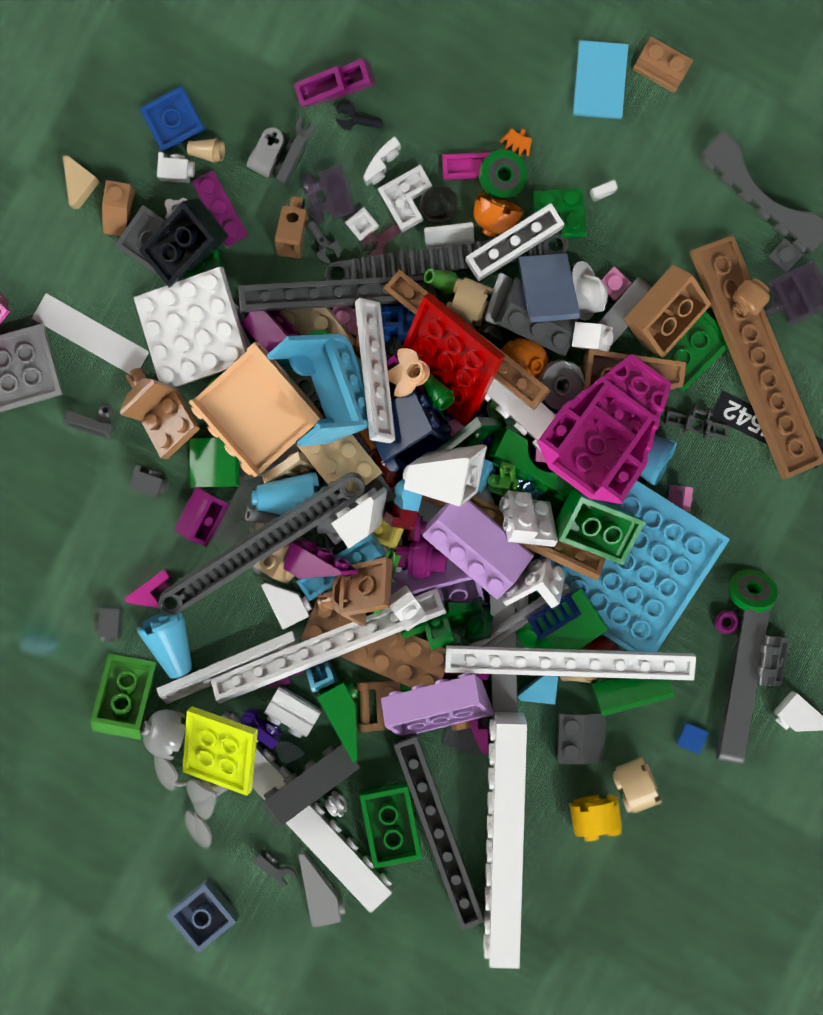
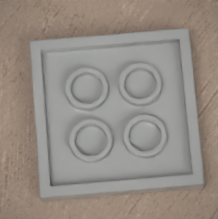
(27, 368)

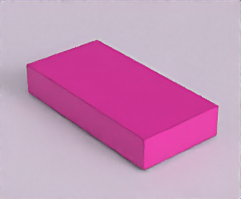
(462, 166)

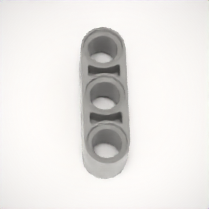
(623, 306)

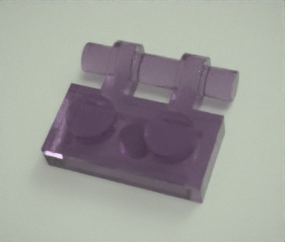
(336, 193)

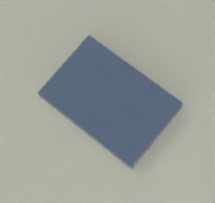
(548, 287)

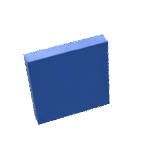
(172, 119)

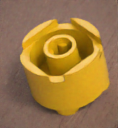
(596, 817)

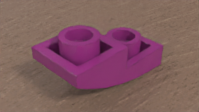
(416, 534)

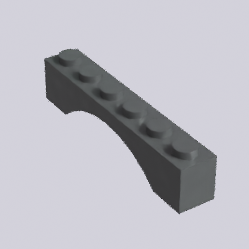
(726, 160)

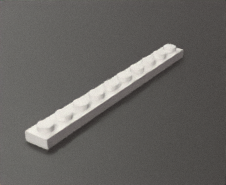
(318, 650)
(570, 662)

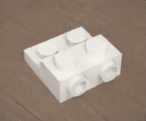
(528, 519)

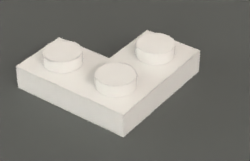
(400, 194)

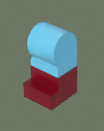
(404, 508)

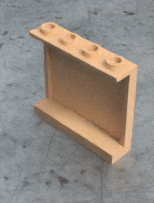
(256, 410)

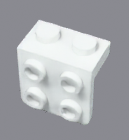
(539, 576)

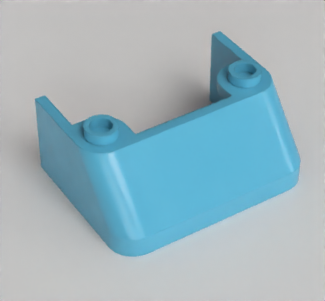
(336, 379)

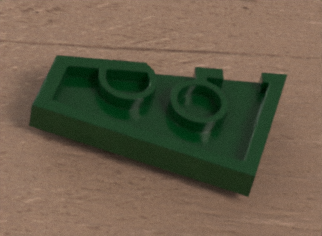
(474, 432)

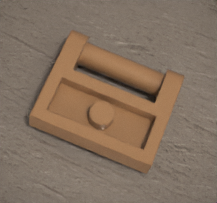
(382, 688)

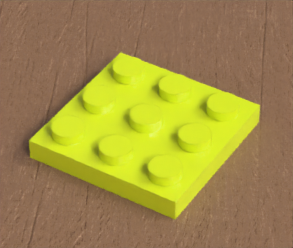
(219, 750)

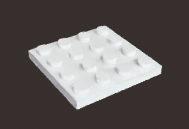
(191, 328)

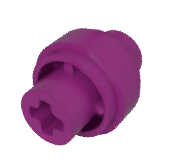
(421, 559)

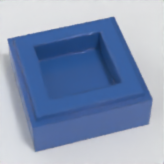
(692, 738)

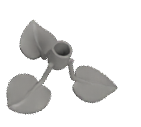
(200, 792)

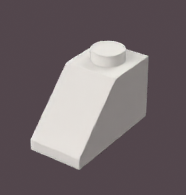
(287, 604)
(798, 714)

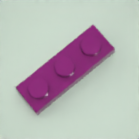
(217, 201)

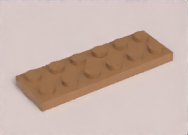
(400, 659)

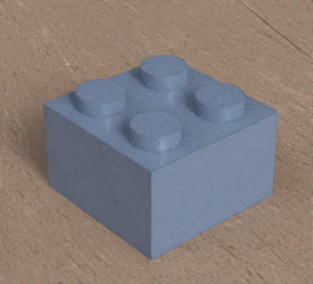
(203, 915)

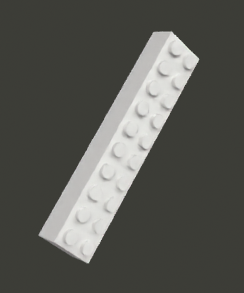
(506, 832)

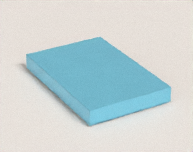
(600, 79)

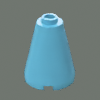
(657, 459)
(284, 493)
(168, 643)

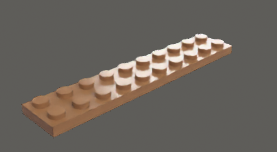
(758, 361)

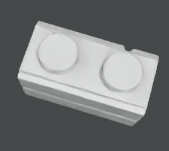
(293, 712)

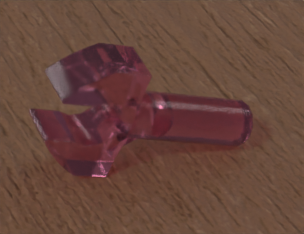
(382, 239)

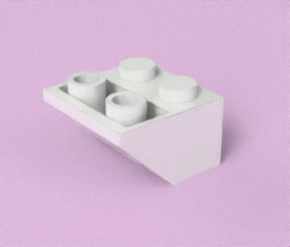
(361, 517)

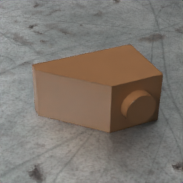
(117, 207)

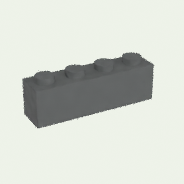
(309, 785)

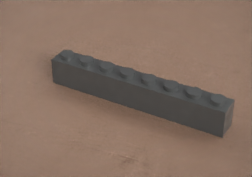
(439, 831)

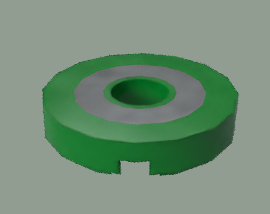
(516, 174)
(755, 580)

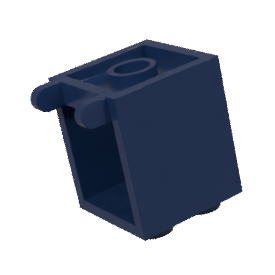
(417, 431)

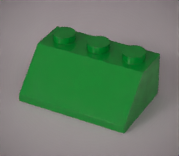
(626, 693)

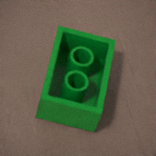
(390, 825)

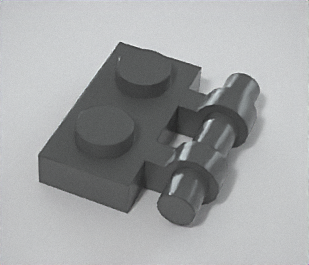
(773, 660)

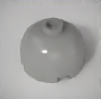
(163, 733)

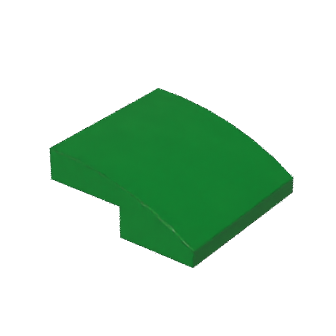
(212, 464)

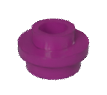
(734, 622)

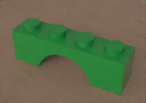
(513, 449)

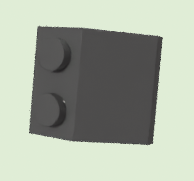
(580, 737)

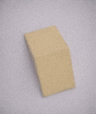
(79, 182)

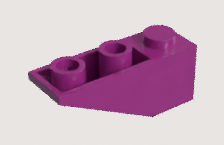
(310, 561)

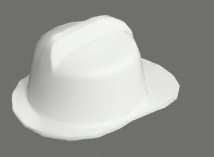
(589, 290)

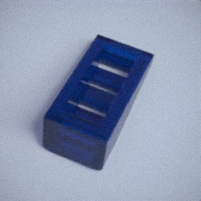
(550, 629)

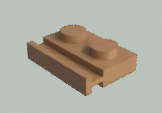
(662, 64)

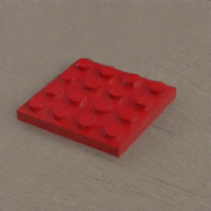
(454, 356)

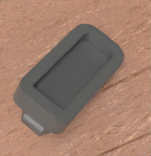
(98, 427)

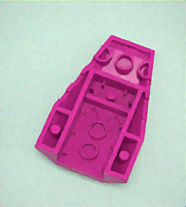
(607, 431)

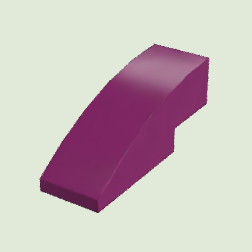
(335, 83)

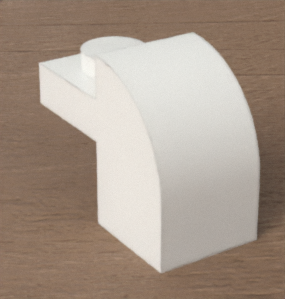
(407, 608)

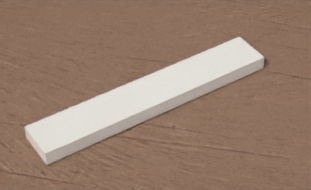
(375, 371)
(201, 679)

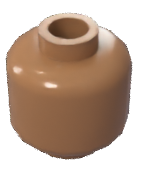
(751, 297)

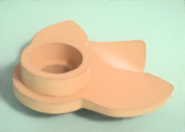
(405, 374)

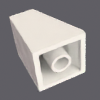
(447, 474)

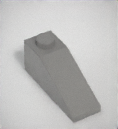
(321, 895)

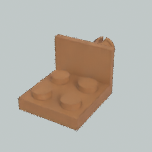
(160, 411)
(360, 592)

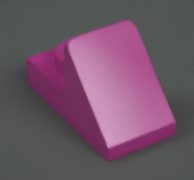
(145, 594)

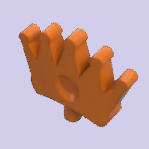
(518, 140)

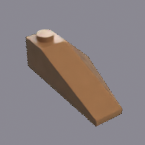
(598, 363)

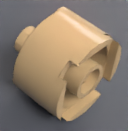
(470, 301)
(637, 784)

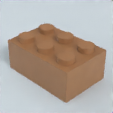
(667, 311)

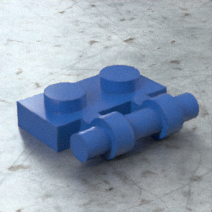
(398, 328)

